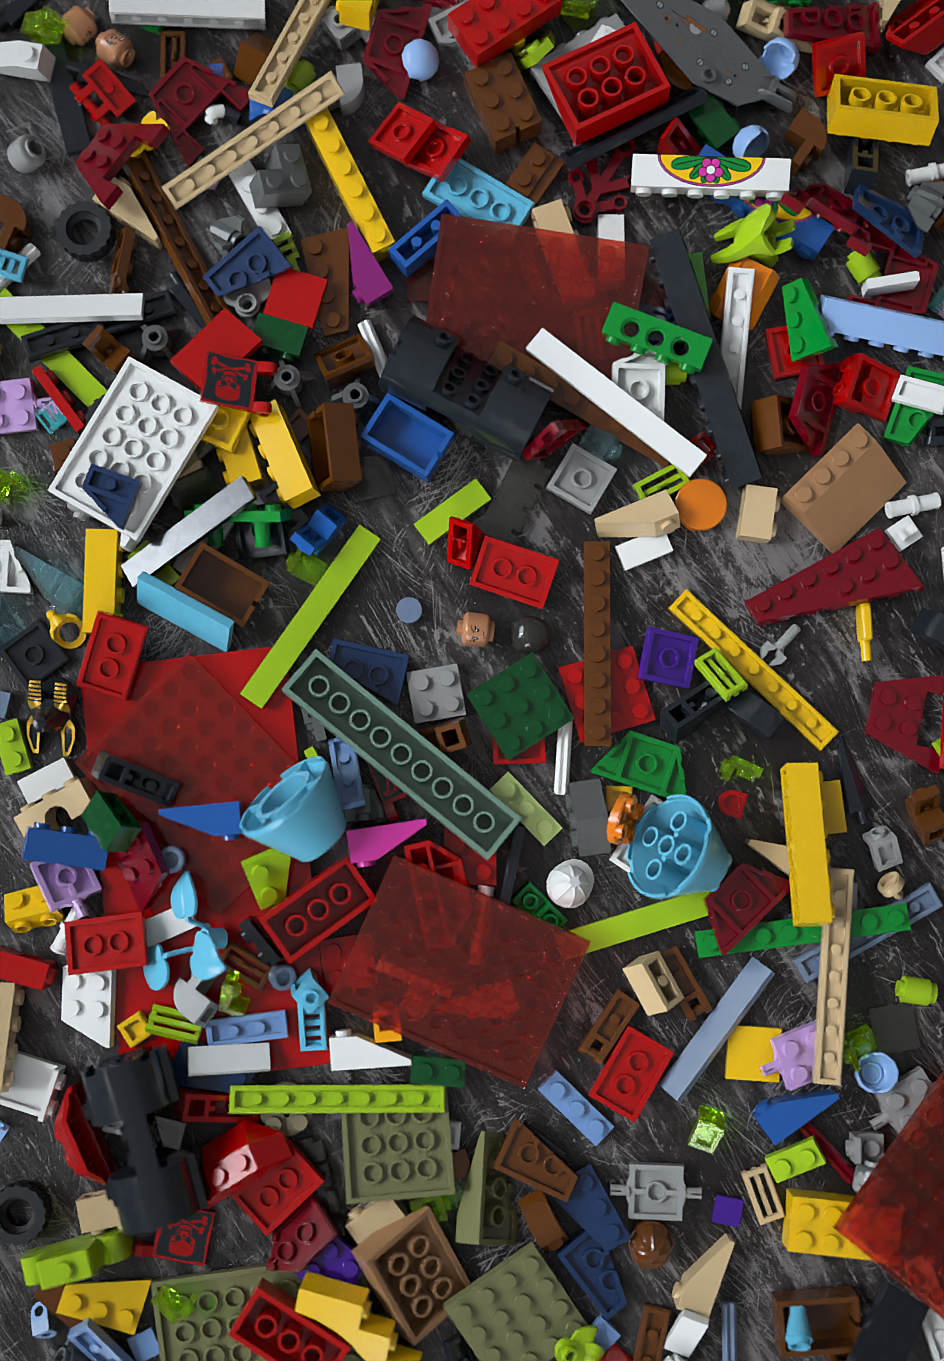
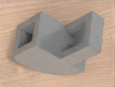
(352, 82)
(192, 1000)

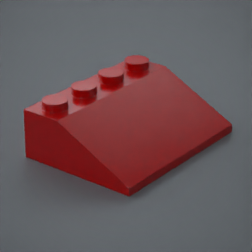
(606, 83)

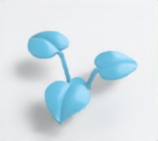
(205, 960)

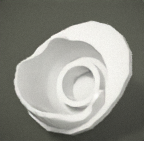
(570, 883)

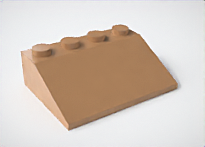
(844, 489)
(412, 1272)

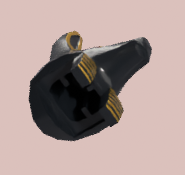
(51, 711)

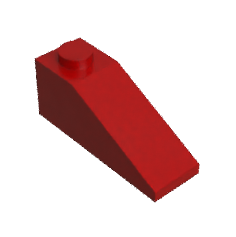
(207, 1106)

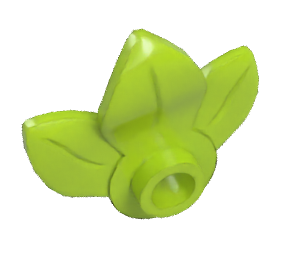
(579, 1346)

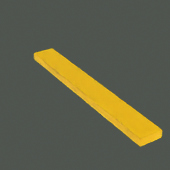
(754, 670)

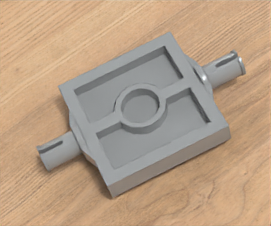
(902, 1099)
(655, 1191)

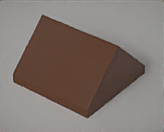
(251, 57)
(345, 361)

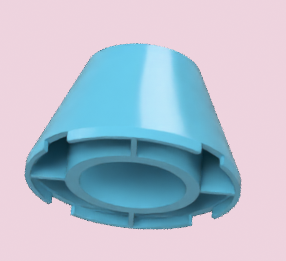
(298, 813)

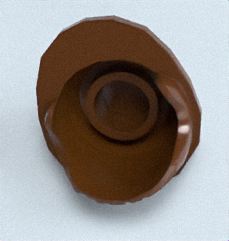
(650, 1243)

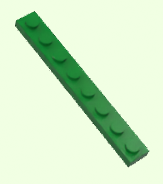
(783, 934)

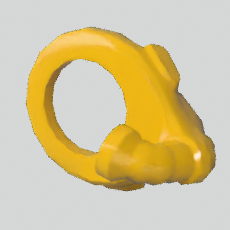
(56, 622)

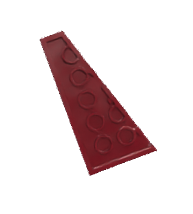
(846, 578)

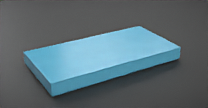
(479, 196)
(184, 611)

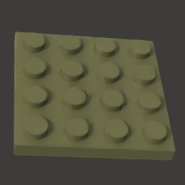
(397, 1155)
(515, 1310)

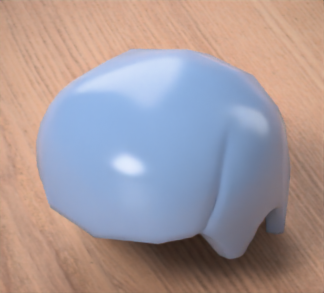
(780, 57)
(420, 59)
(751, 142)
(877, 1073)

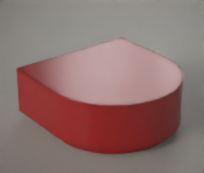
(732, 803)

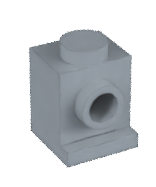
(341, 34)

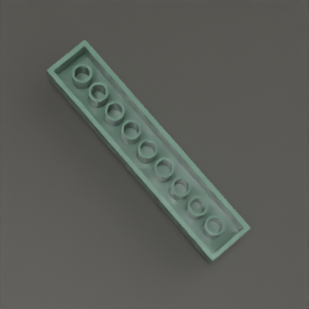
(401, 754)

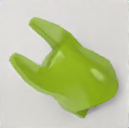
(755, 238)

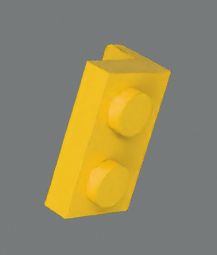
(29, 910)

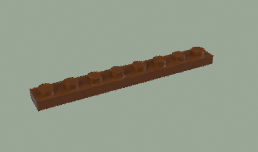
(173, 235)
(571, 398)
(597, 645)

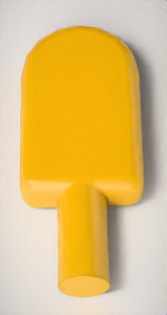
(864, 630)

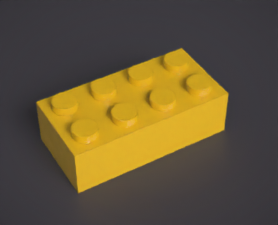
(882, 110)
(811, 1221)

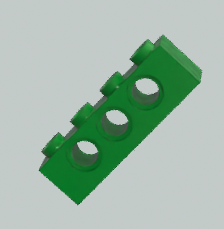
(622, 316)

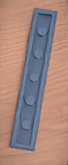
(919, 904)
(716, 1029)

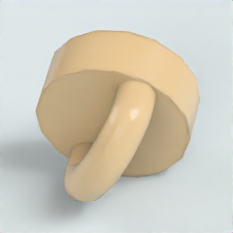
(891, 885)

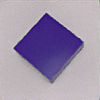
(727, 1210)

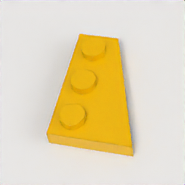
(106, 1303)

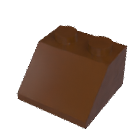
(772, 427)

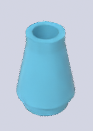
(798, 1329)

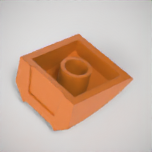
(763, 286)

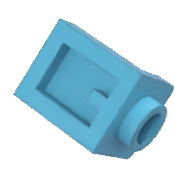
(308, 991)

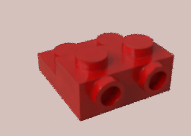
(866, 387)

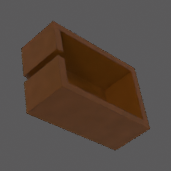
(502, 102)
(334, 447)
(222, 584)
(827, 1316)

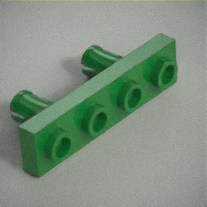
(258, 516)

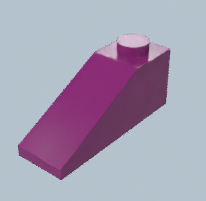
(368, 277)

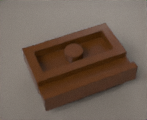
(535, 173)

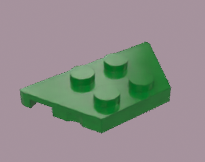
(644, 765)

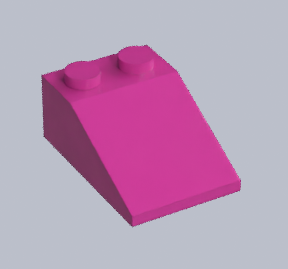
(374, 842)

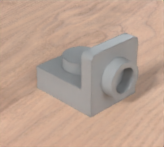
(883, 847)
(865, 1146)

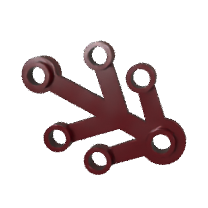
(600, 186)

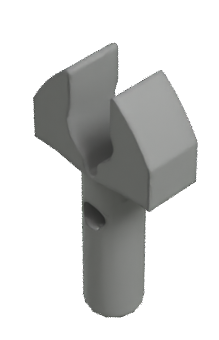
(780, 645)

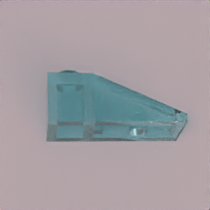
(54, 585)

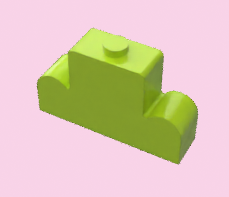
(75, 1258)

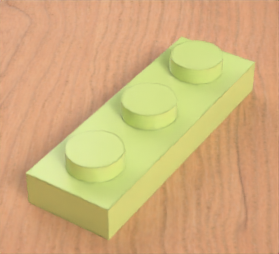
(533, 815)

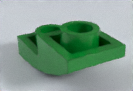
(534, 902)

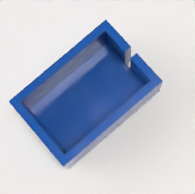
(407, 437)

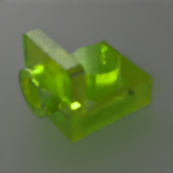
(578, 8)
(7, 480)
(306, 567)
(744, 769)
(230, 1000)
(857, 1044)
(707, 1129)
(169, 1304)

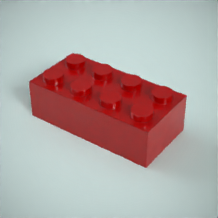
(493, 26)
(317, 909)
(280, 1334)

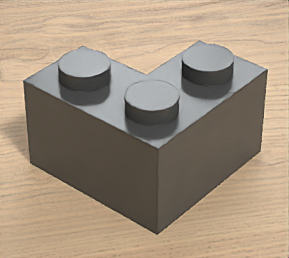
(284, 181)
(588, 817)

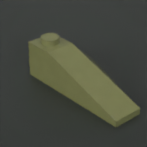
(485, 1206)

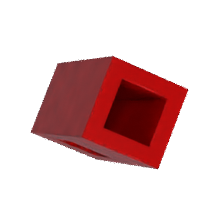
(27, 969)

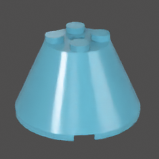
(676, 850)

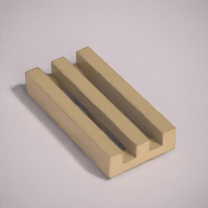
(754, 1172)

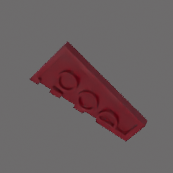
(817, 24)

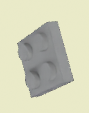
(581, 478)
(436, 693)

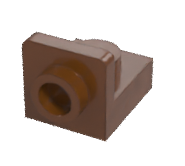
(60, 452)

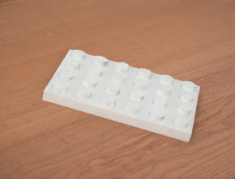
(141, 431)

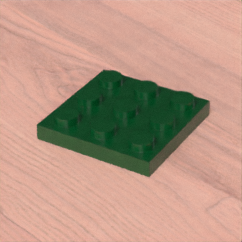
(520, 706)

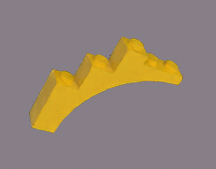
(347, 1312)

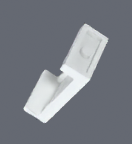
(34, 1086)

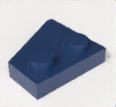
(112, 493)

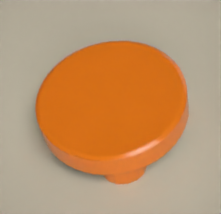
(700, 504)
(623, 819)

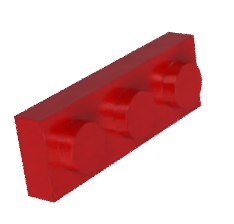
(61, 398)

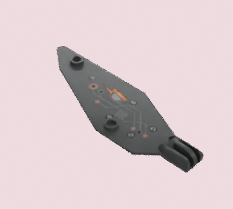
(711, 52)

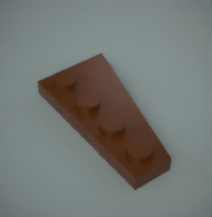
(329, 258)

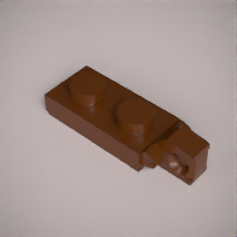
(121, 265)

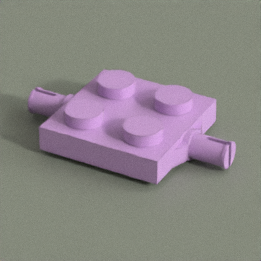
(18, 406)
(65, 886)
(793, 1056)

